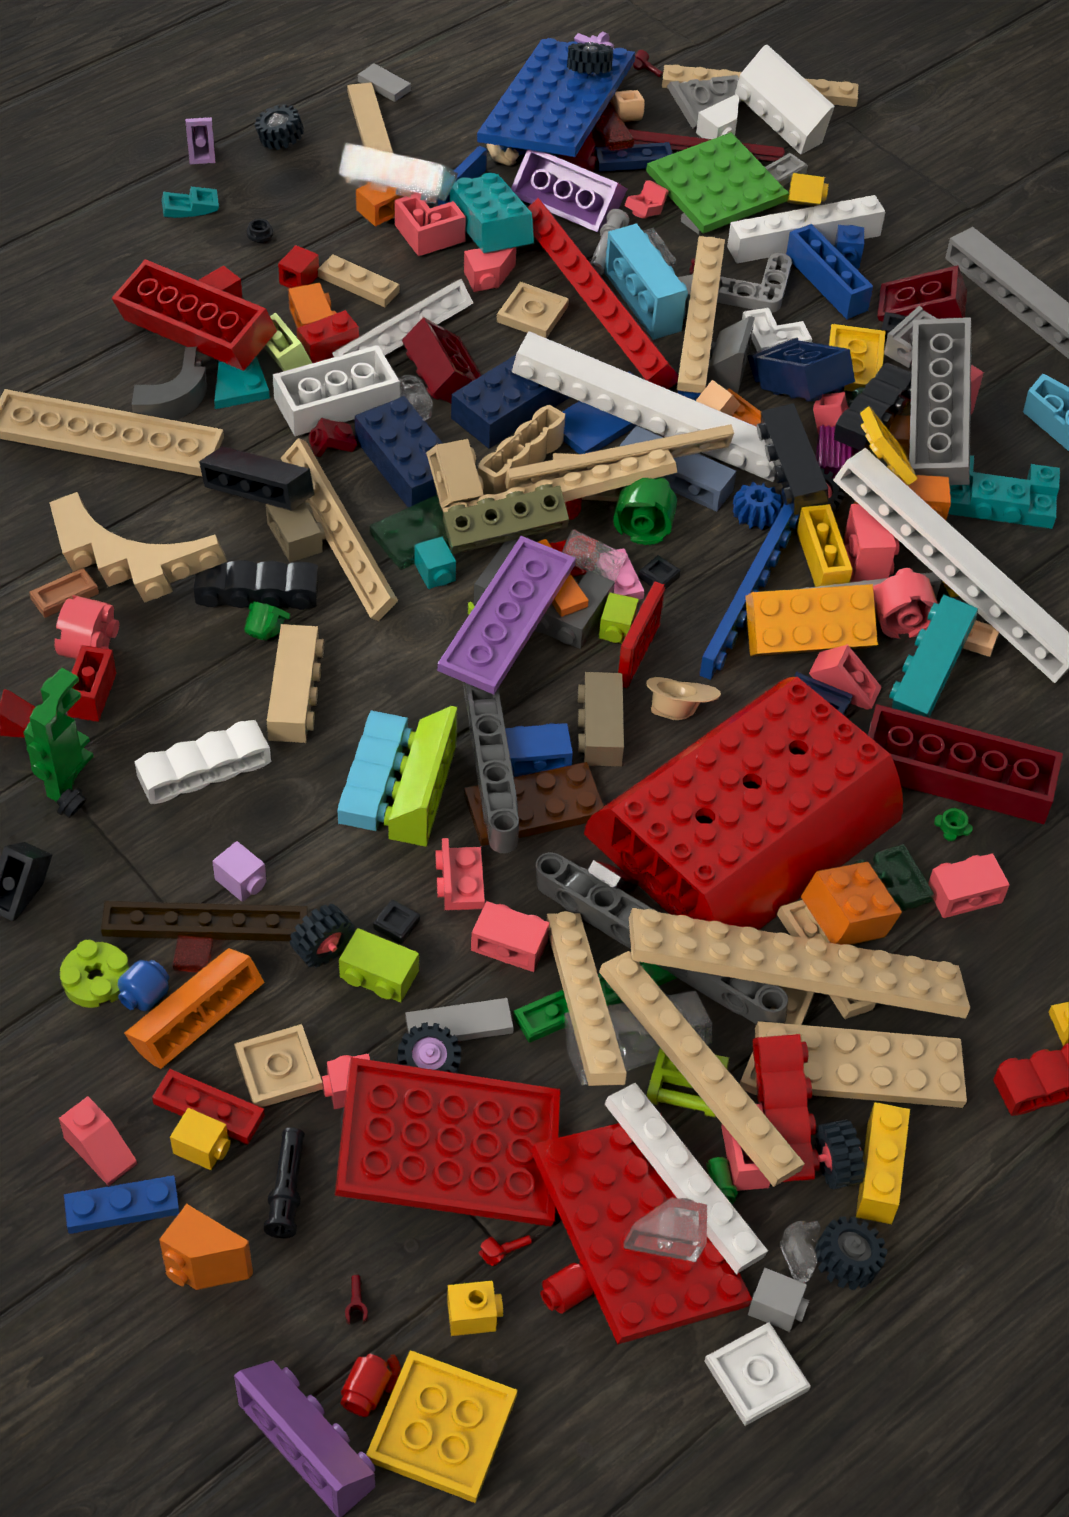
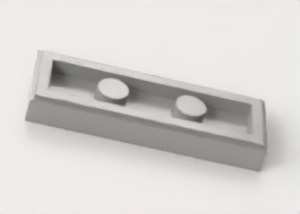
(467, 1020)

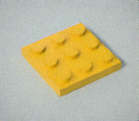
(442, 1426)

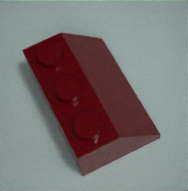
(440, 359)

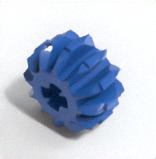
(757, 505)

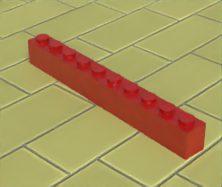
(601, 298)

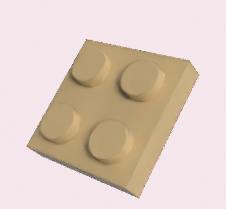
(532, 310)
(278, 1066)

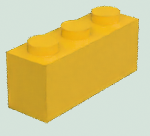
(807, 190)
(823, 546)
(883, 1163)

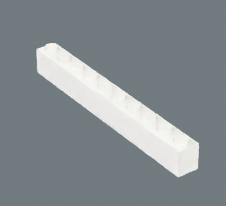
(636, 400)
(957, 562)

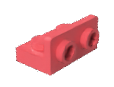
(462, 877)

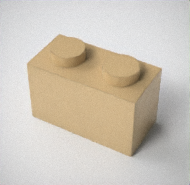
(455, 472)

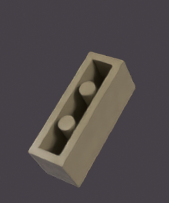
(601, 719)

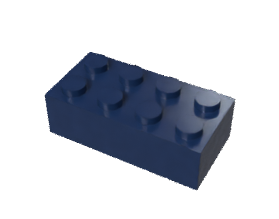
(500, 403)
(397, 445)

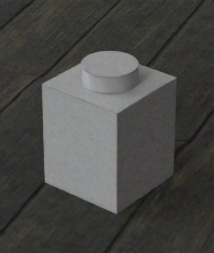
(778, 1300)

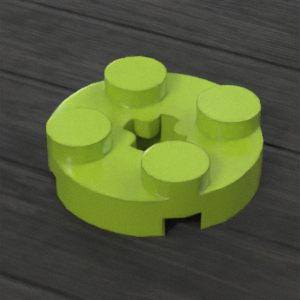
(89, 957)

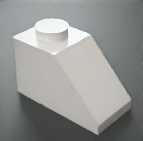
(718, 119)

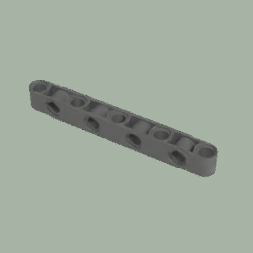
(493, 768)
(585, 894)

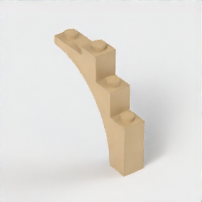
(121, 559)

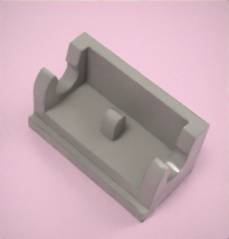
(901, 337)

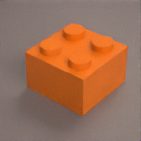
(851, 904)

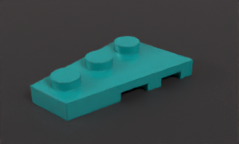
(240, 386)

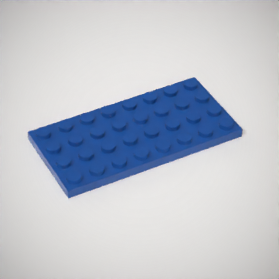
(551, 105)

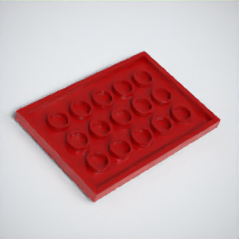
(446, 1141)
(600, 1191)

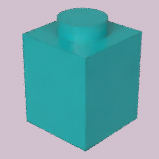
(435, 562)

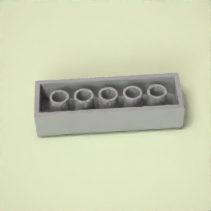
(941, 399)

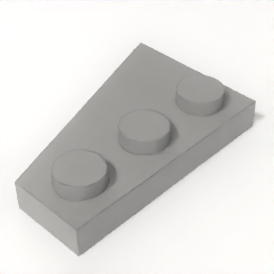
(700, 95)

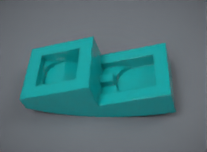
(197, 203)

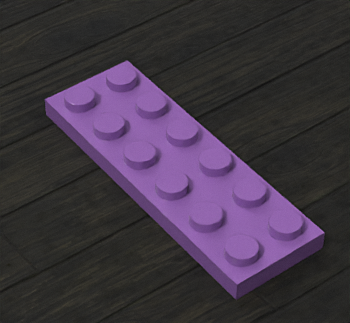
(506, 615)

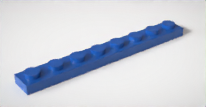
(757, 576)

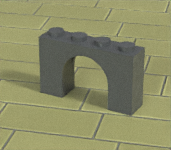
(571, 628)

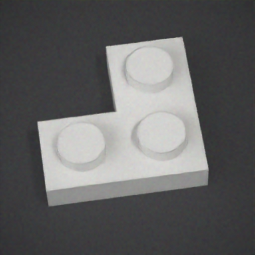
(768, 333)

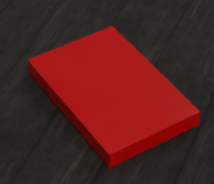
(641, 633)

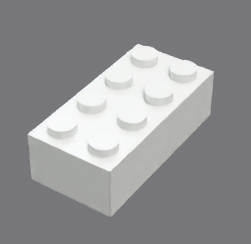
(335, 389)

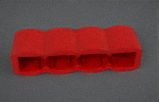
(1034, 1081)
(785, 1093)

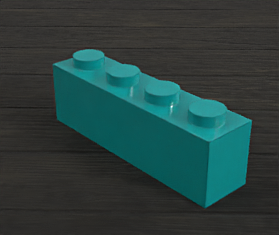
(934, 658)

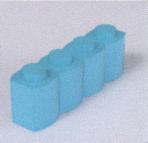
(373, 771)

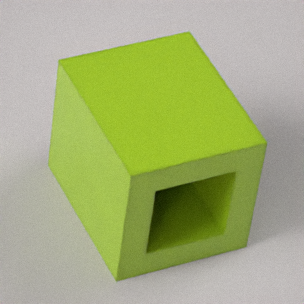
(617, 617)

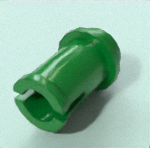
(720, 1174)

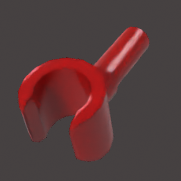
(494, 1253)

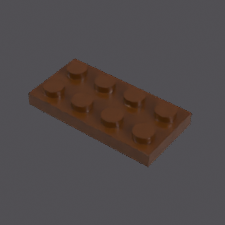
(545, 801)

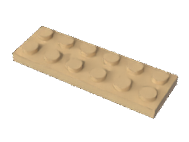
(879, 1064)

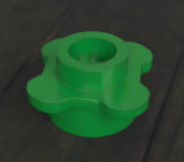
(953, 817)

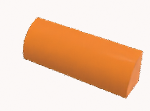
(195, 1007)

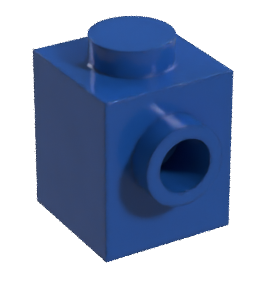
(850, 243)

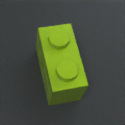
(378, 965)

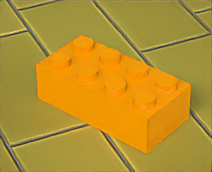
(811, 619)

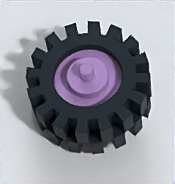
(430, 1049)

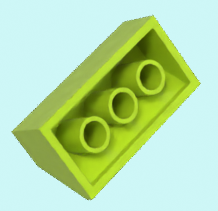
(422, 778)

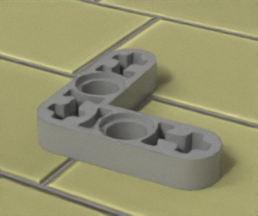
(758, 292)

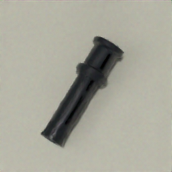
(285, 1195)

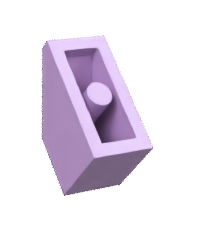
(200, 140)

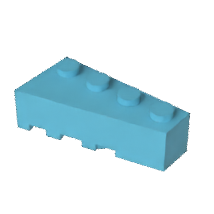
(1049, 408)

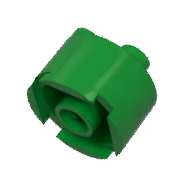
(646, 510)

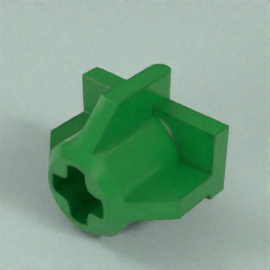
(264, 621)

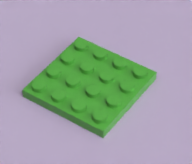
(717, 182)

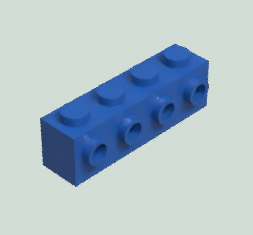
(829, 271)

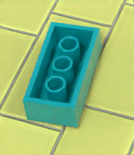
(493, 213)

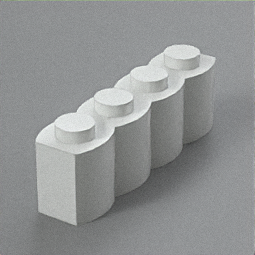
(200, 762)

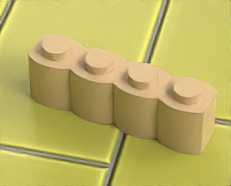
(526, 447)

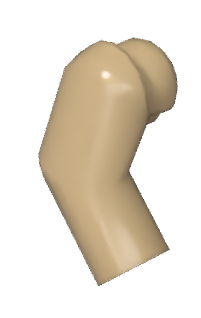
(498, 155)

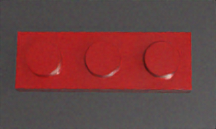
(181, 1092)

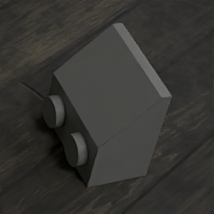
(730, 355)

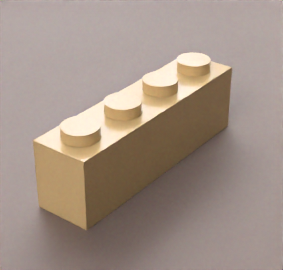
(293, 683)

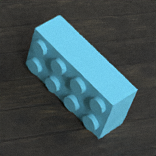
(645, 281)

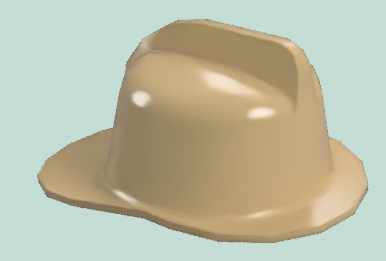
(678, 699)

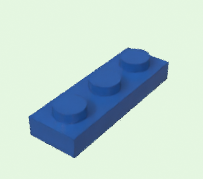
(121, 1204)

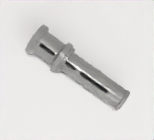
(615, 219)

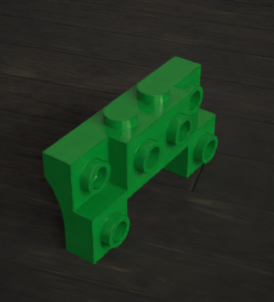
(53, 739)

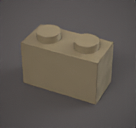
(296, 531)

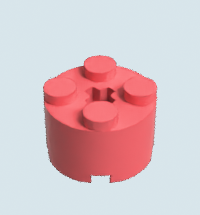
(904, 603)
(85, 623)

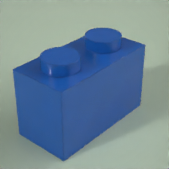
(538, 748)

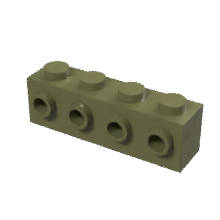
(505, 519)

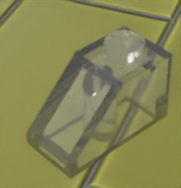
(671, 1230)

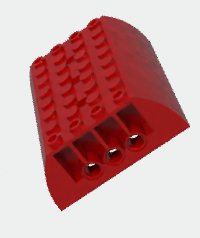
(817, 806)

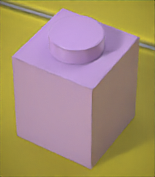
(239, 871)

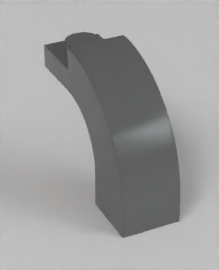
(176, 397)

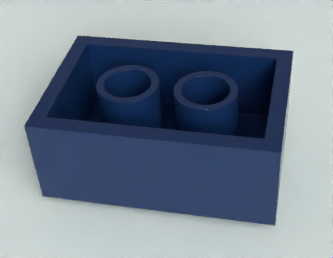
(805, 370)

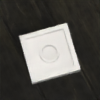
(757, 1373)

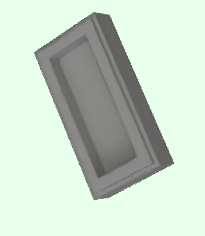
(385, 82)

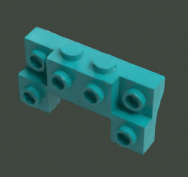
(1009, 498)

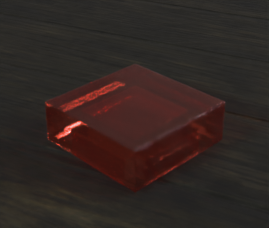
(192, 953)

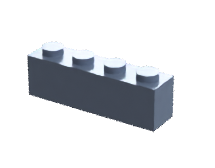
(696, 475)

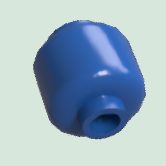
(143, 985)

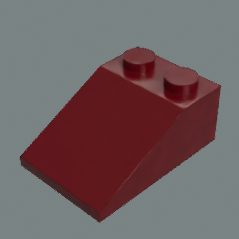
(937, 292)

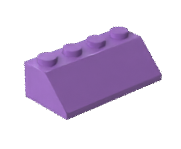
(567, 189)
(305, 1436)

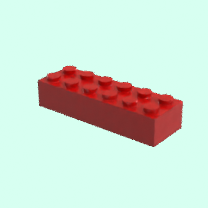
(194, 314)

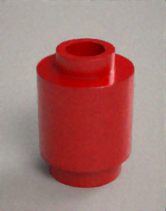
(566, 1288)
(365, 1385)

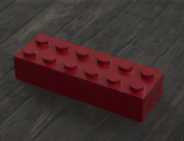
(968, 764)

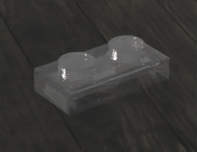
(594, 555)

